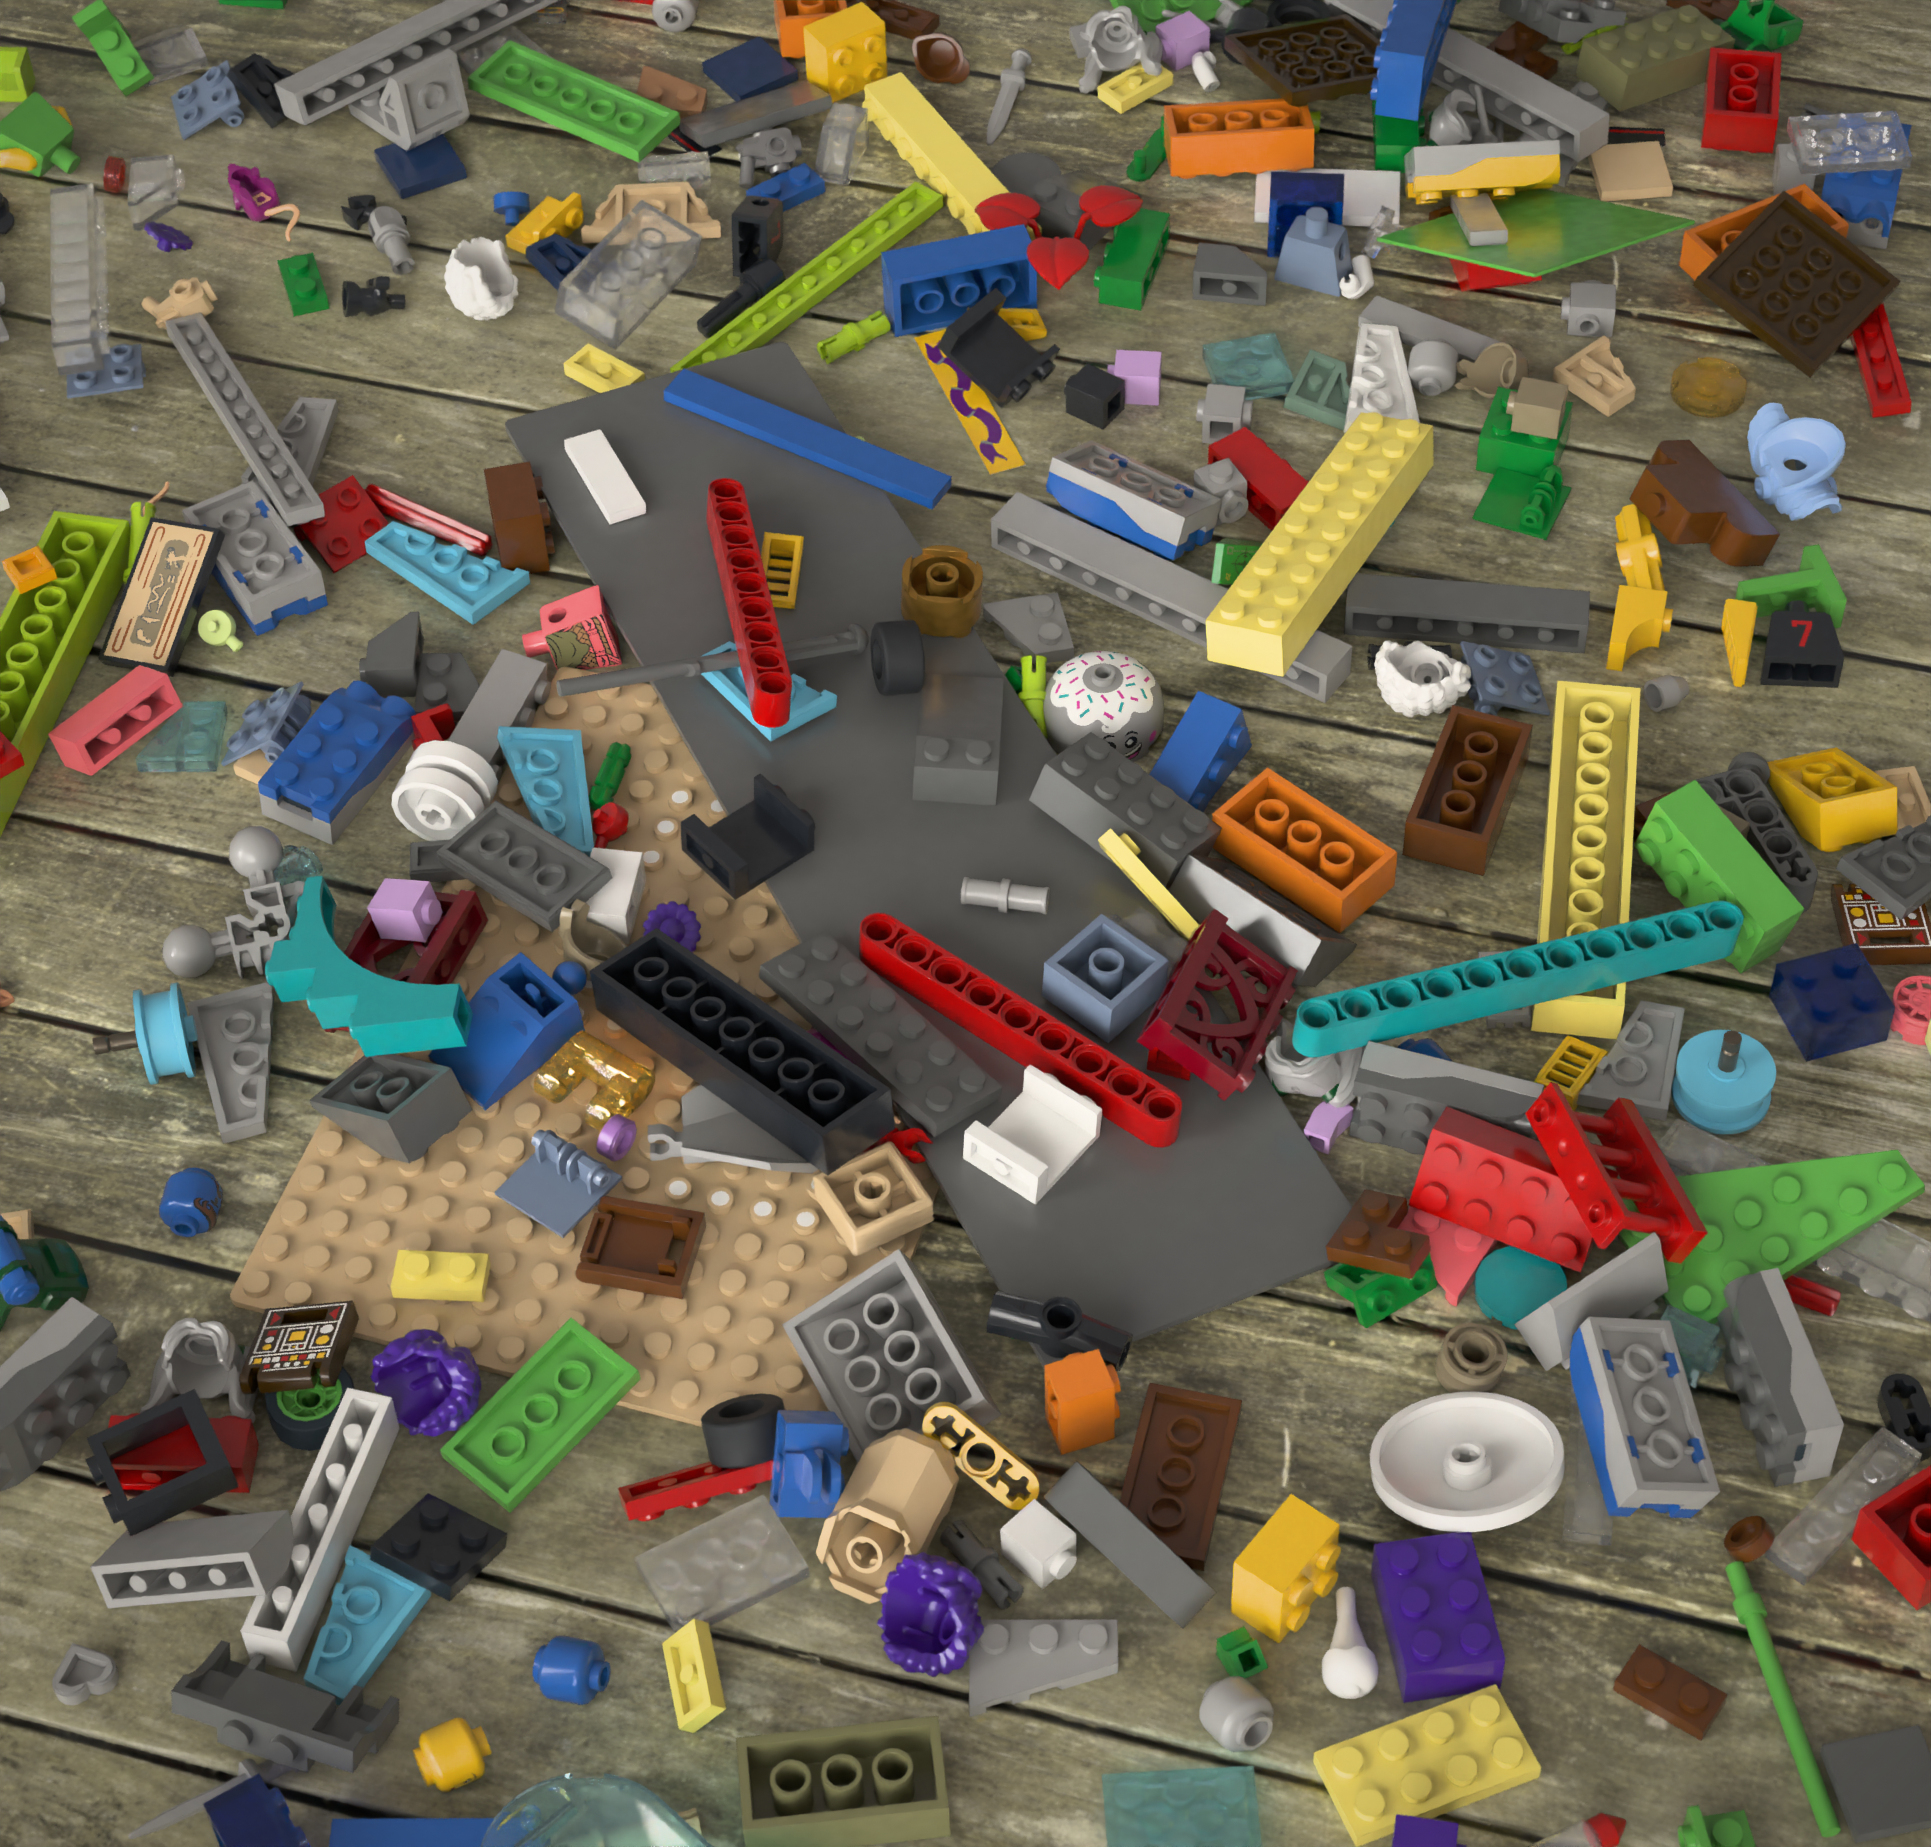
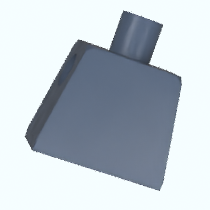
(1315, 254)

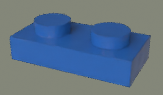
(791, 186)

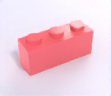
(115, 720)

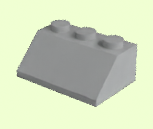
(1615, 1290)

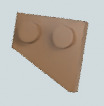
(672, 92)

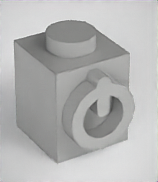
(1589, 309)
(1223, 412)
(1226, 483)

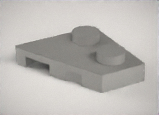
(1034, 625)

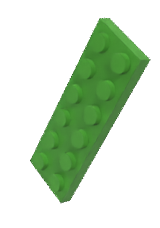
(574, 101)

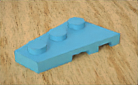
(805, 701)
(363, 1625)

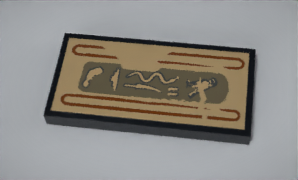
(162, 596)

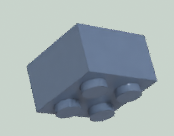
(1104, 978)

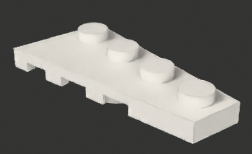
(1380, 376)

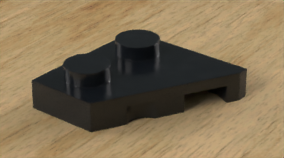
(256, 82)

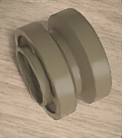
(1476, 1344)

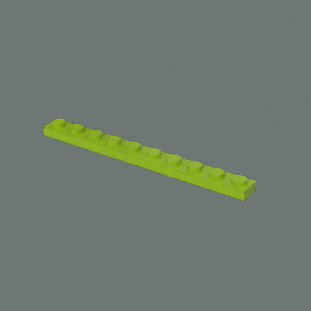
(819, 277)

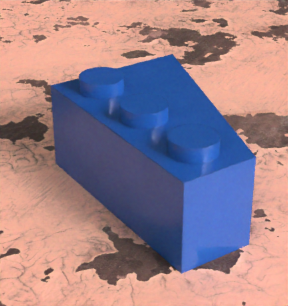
(1203, 750)

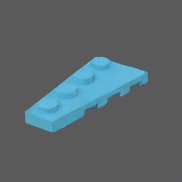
(446, 572)
(551, 780)

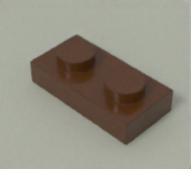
(1670, 1692)

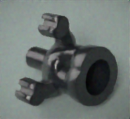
(370, 300)

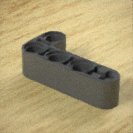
(1769, 832)
(1129, 1544)

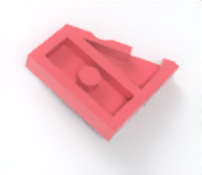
(1454, 1251)

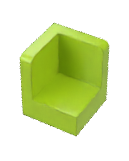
(15, 74)

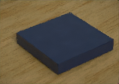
(750, 70)
(421, 167)

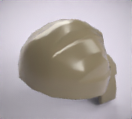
(1494, 367)
(584, 940)

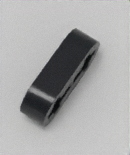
(1917, 1411)

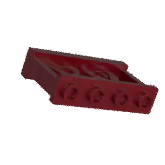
(447, 947)
(1173, 1027)

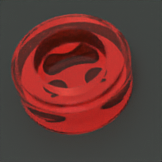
(114, 174)

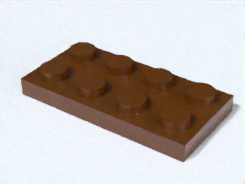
(1181, 1467)

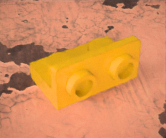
(545, 220)

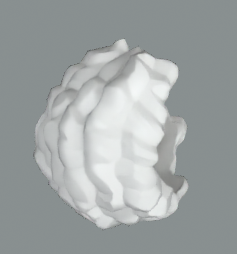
(481, 279)
(1404, 677)

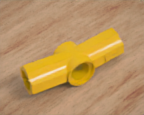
(1638, 549)

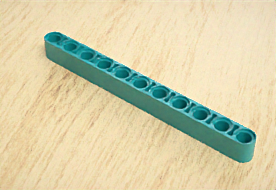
(1516, 978)

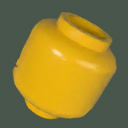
(451, 1754)

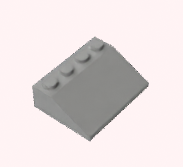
(887, 1355)

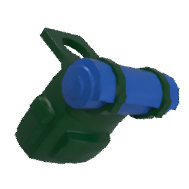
(37, 1273)

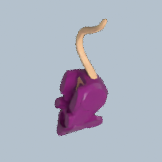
(257, 196)

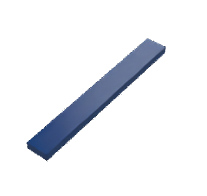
(808, 438)

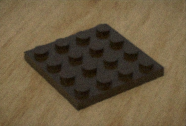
(1310, 58)
(1796, 284)

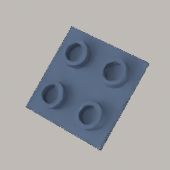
(206, 101)
(122, 372)
(1502, 680)
(270, 724)
(557, 1183)

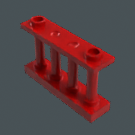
(1636, 1157)

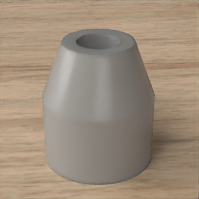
(1665, 692)

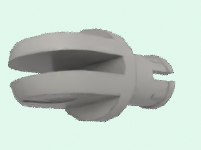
(391, 238)

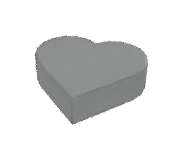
(83, 1674)

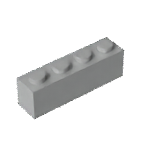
(503, 699)

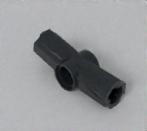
(1037, 1323)

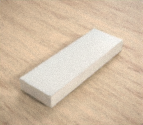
(605, 476)

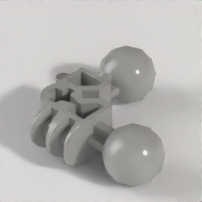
(256, 855)

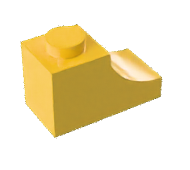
(1637, 623)

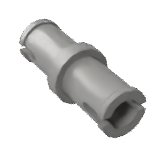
(1005, 895)

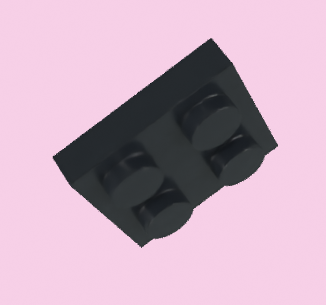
(438, 1546)

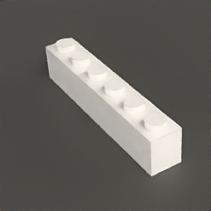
(323, 1527)

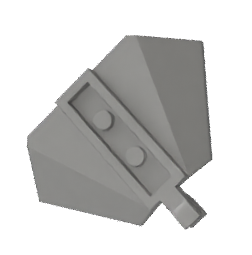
(721, 1134)

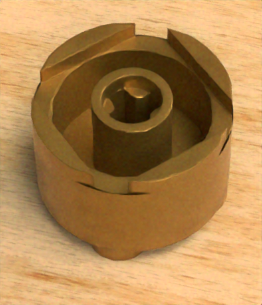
(942, 591)

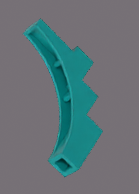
(379, 1011)

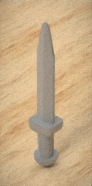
(1011, 81)
(247, 1768)

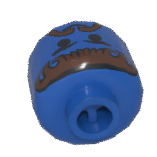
(192, 1201)

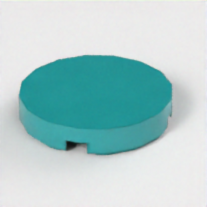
(1516, 1284)

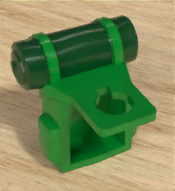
(1761, 26)

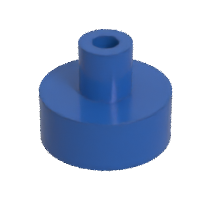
(511, 205)

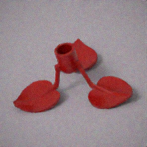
(1056, 257)

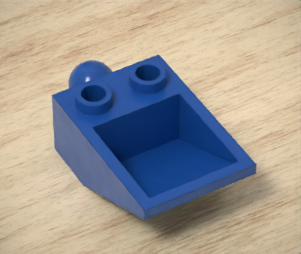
(515, 1027)

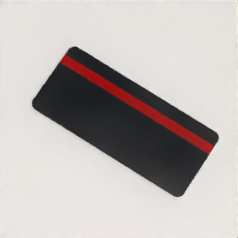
(1623, 135)
(690, 145)

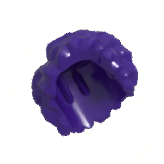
(428, 1381)
(930, 1614)

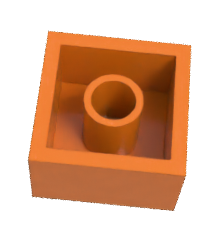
(794, 15)

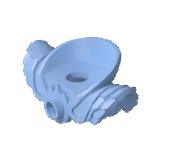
(1817, 454)

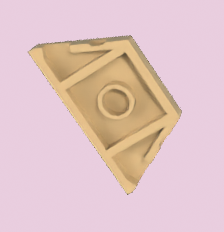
(671, 198)

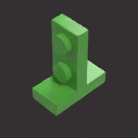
(113, 46)
(1812, 584)

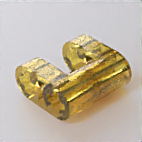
(584, 1056)

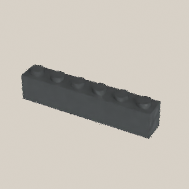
(1467, 612)

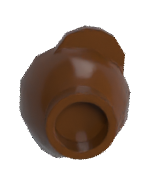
(940, 58)

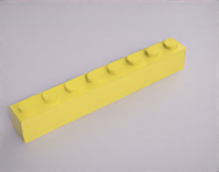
(932, 148)

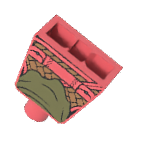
(576, 632)

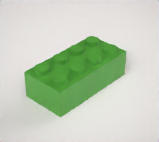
(1711, 861)

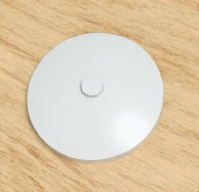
(1467, 1461)

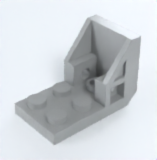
(417, 102)

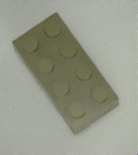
(1651, 57)
(844, 1785)

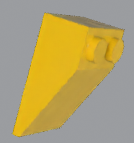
(1834, 799)

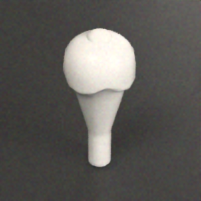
(1349, 1665)

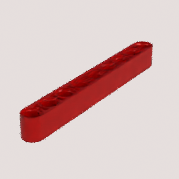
(749, 603)
(1019, 1028)

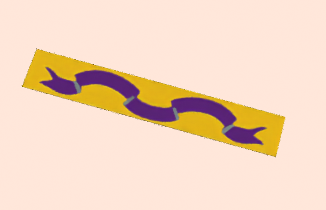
(972, 408)

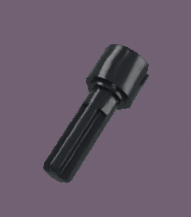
(754, 285)

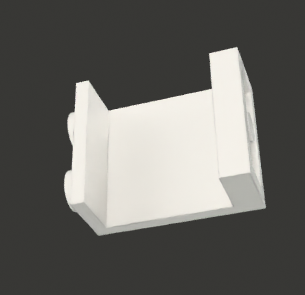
(1035, 1136)

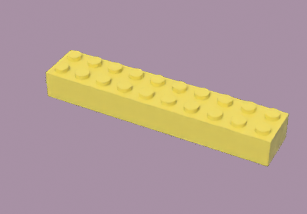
(1319, 544)
(1588, 840)

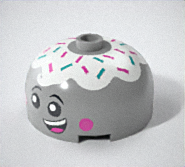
(1107, 697)

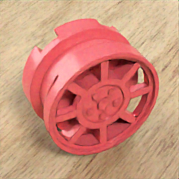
(1912, 1009)

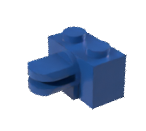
(807, 1463)

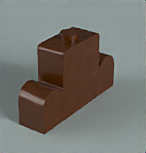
(1699, 505)

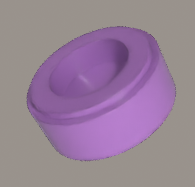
(616, 1137)

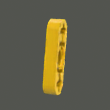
(1015, 1470)

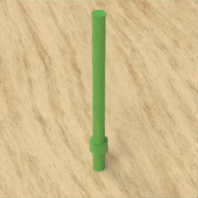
(1751, 1613)

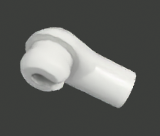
(1203, 69)
(1360, 281)

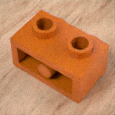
(1081, 1400)

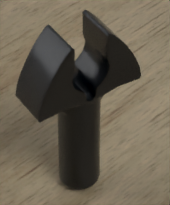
(359, 210)

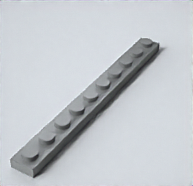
(245, 420)

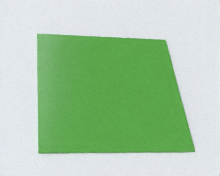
(1544, 232)

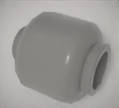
(674, 14)
(1432, 365)
(1236, 1714)

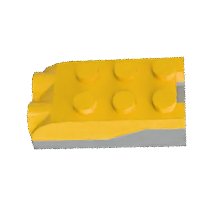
(1480, 168)

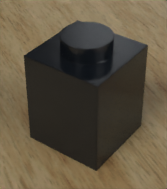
(1095, 396)

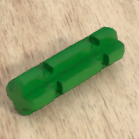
(610, 775)

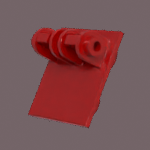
(346, 525)

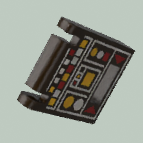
(295, 1344)

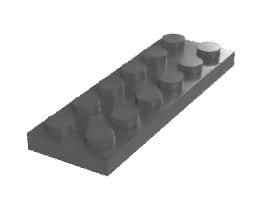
(880, 1032)

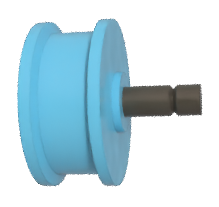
(161, 1033)
(1723, 1081)

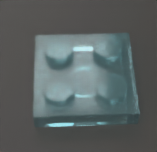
(1249, 363)

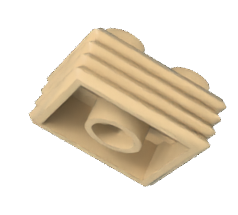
(896, 1205)

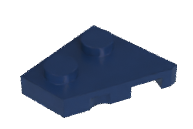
(555, 257)

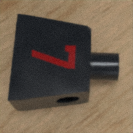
(754, 225)
(1801, 649)

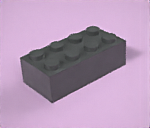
(1100, 789)

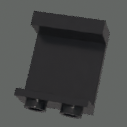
(994, 352)
(751, 841)

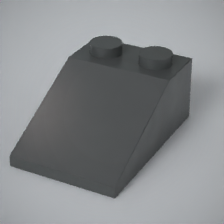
(1060, 205)
(394, 1104)

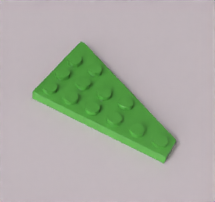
(1778, 1220)

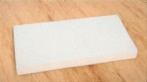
(1363, 194)

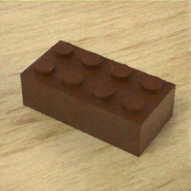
(1467, 790)

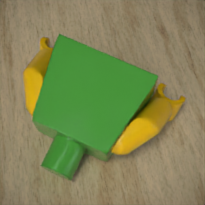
(37, 138)

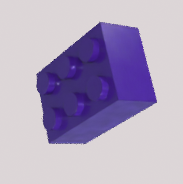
(1437, 1616)

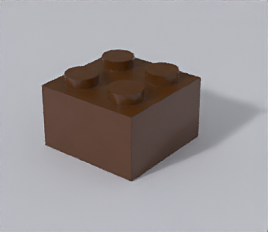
(519, 517)

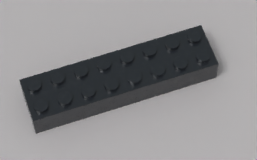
(743, 1051)

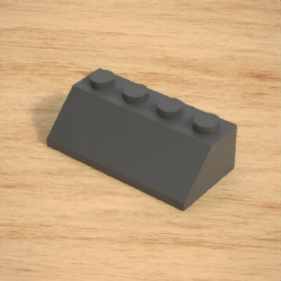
(1261, 917)

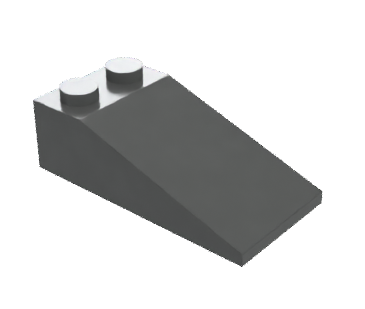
(958, 739)

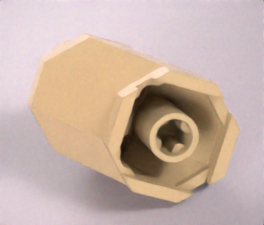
(887, 1511)

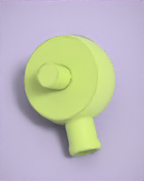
(218, 629)

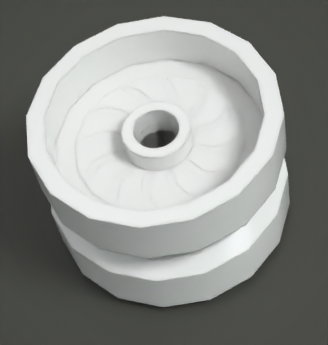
(443, 790)

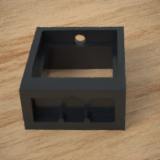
(175, 1495)

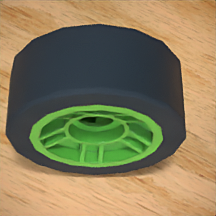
(297, 1419)

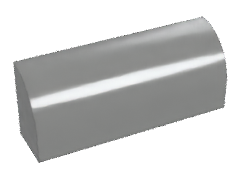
(196, 1560)

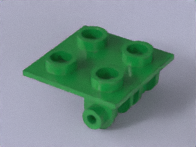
(1524, 501)

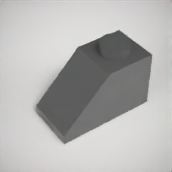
(1228, 276)
(395, 658)

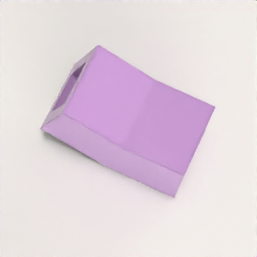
(1326, 1125)

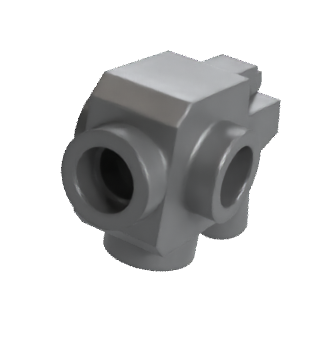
(772, 150)

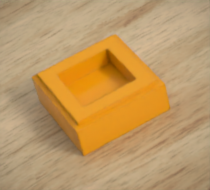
(29, 569)

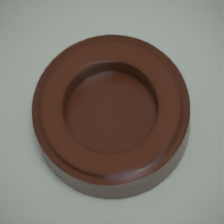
(1749, 1539)

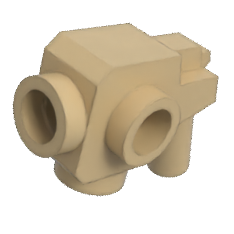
(185, 299)

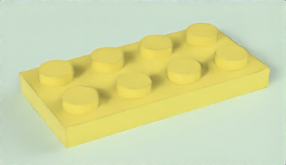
(1426, 1764)

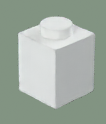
(1039, 1544)

